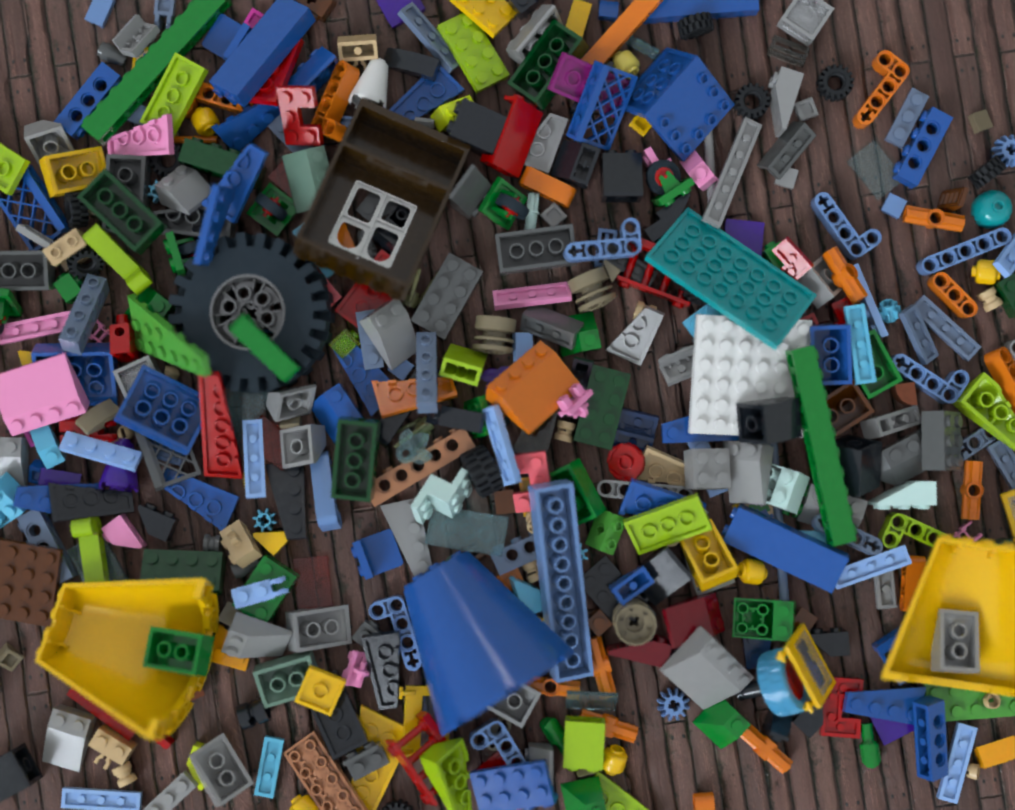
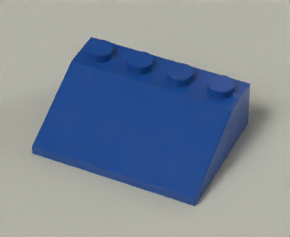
(92, 368)
(162, 410)

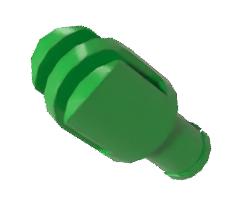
(553, 732)
(869, 747)

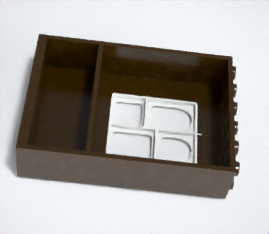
(399, 164)

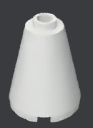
(372, 84)

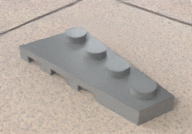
(409, 535)

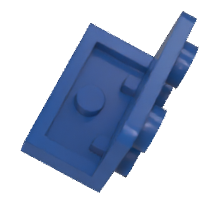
(225, 36)
(377, 553)

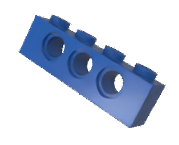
(79, 103)
(939, 124)
(930, 738)

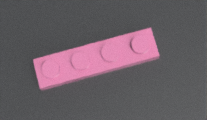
(531, 296)
(33, 328)

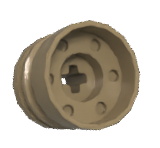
(592, 289)
(494, 334)
(634, 632)

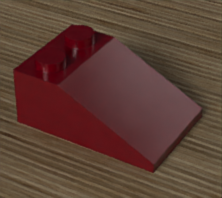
(688, 615)
(654, 652)

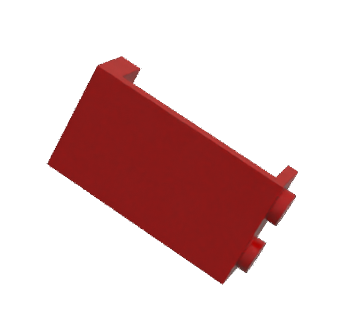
(515, 137)

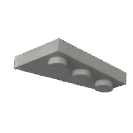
(546, 143)
(637, 336)

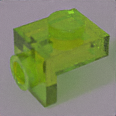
(345, 342)

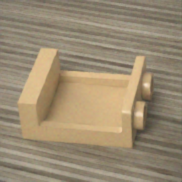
(64, 248)

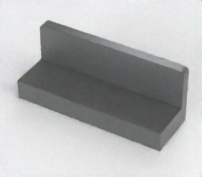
(787, 149)
(551, 325)

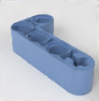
(843, 224)
(601, 245)
(925, 375)
(326, 507)
(395, 614)
(496, 738)

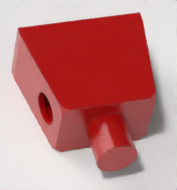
(123, 340)

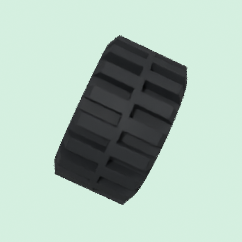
(482, 470)

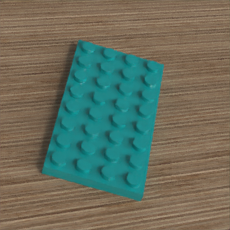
(731, 278)

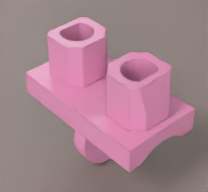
(577, 404)
(356, 669)

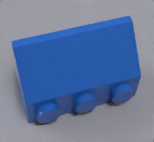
(315, 70)
(834, 351)
(332, 406)

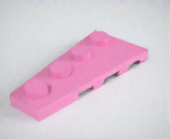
(145, 140)

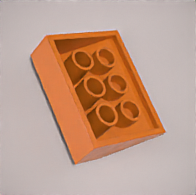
(531, 387)

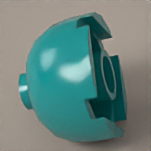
(991, 209)

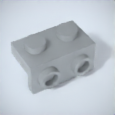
(135, 36)
(677, 366)

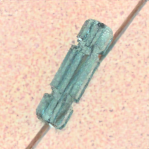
(643, 46)

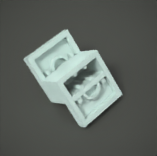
(442, 496)

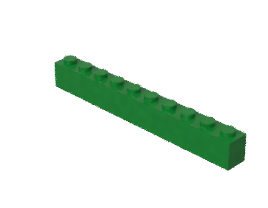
(149, 70)
(821, 446)

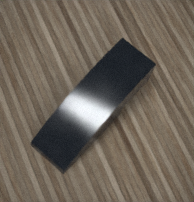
(412, 63)
(665, 219)

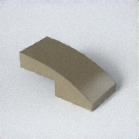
(97, 416)

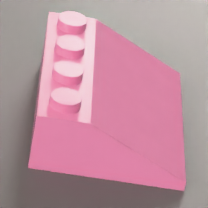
(41, 394)

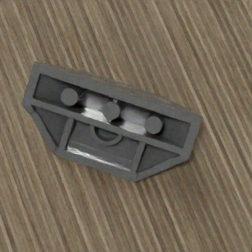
(902, 459)

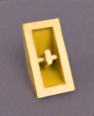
(271, 540)

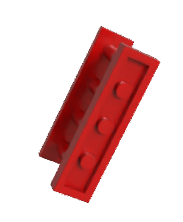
(625, 281)
(427, 724)

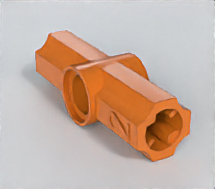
(945, 220)
(844, 275)
(971, 503)
(601, 666)
(560, 690)
(614, 726)
(767, 749)

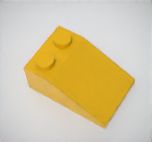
(71, 170)
(709, 559)

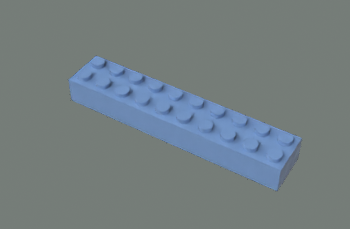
(561, 574)

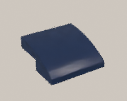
(636, 428)

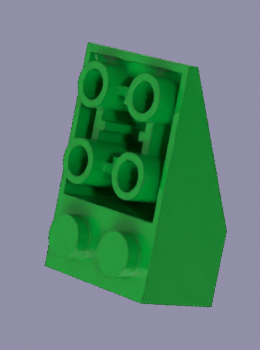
(764, 619)

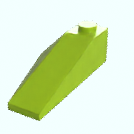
(988, 408)
(448, 773)

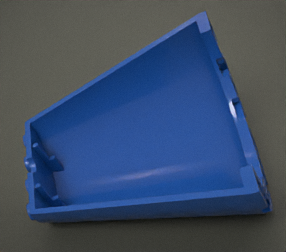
(475, 638)

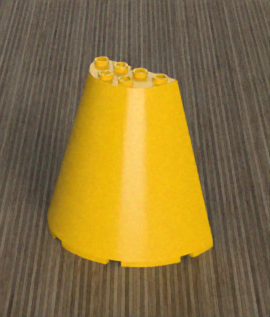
(961, 578)
(102, 642)

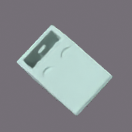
(786, 488)
(915, 493)

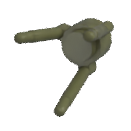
(412, 298)
(421, 427)

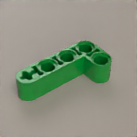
(263, 347)

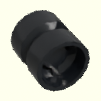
(252, 713)

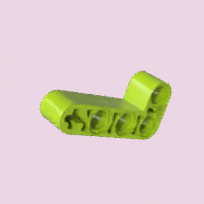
(133, 274)
(904, 528)
(91, 548)

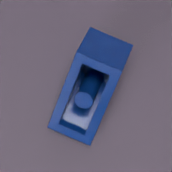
(631, 585)

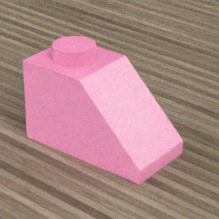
(699, 171)
(123, 533)

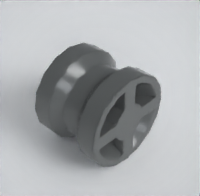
(212, 543)

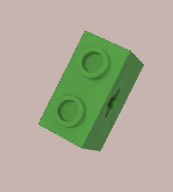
(605, 532)

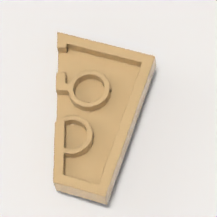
(662, 467)

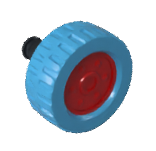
(778, 685)

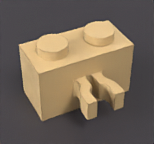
(358, 48)
(240, 544)
(112, 746)

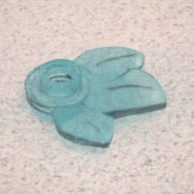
(415, 445)

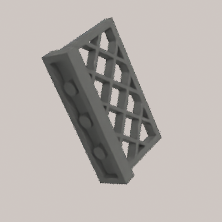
(153, 464)

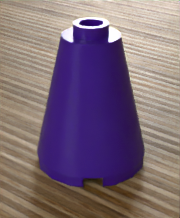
(119, 478)

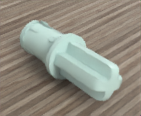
(532, 205)

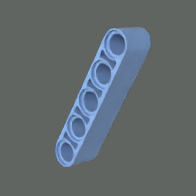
(972, 248)

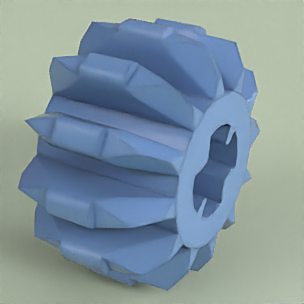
(1000, 150)
(678, 698)

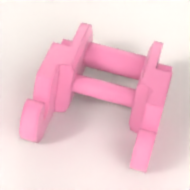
(101, 326)
(962, 529)

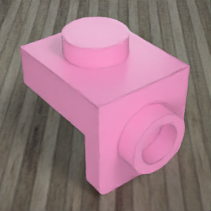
(650, 157)

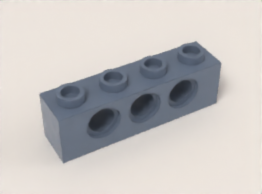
(84, 314)
(426, 372)
(47, 534)
(505, 565)

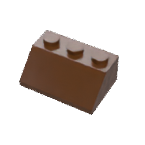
(847, 407)

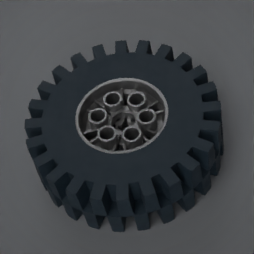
(239, 264)

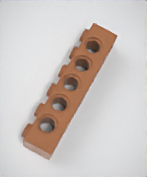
(413, 476)

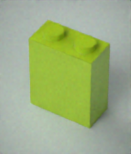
(463, 364)
(584, 743)

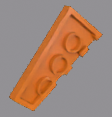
(400, 396)

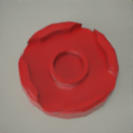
(626, 461)

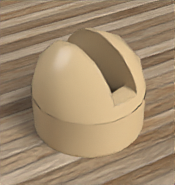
(172, 372)
(129, 433)
(991, 705)
(973, 771)

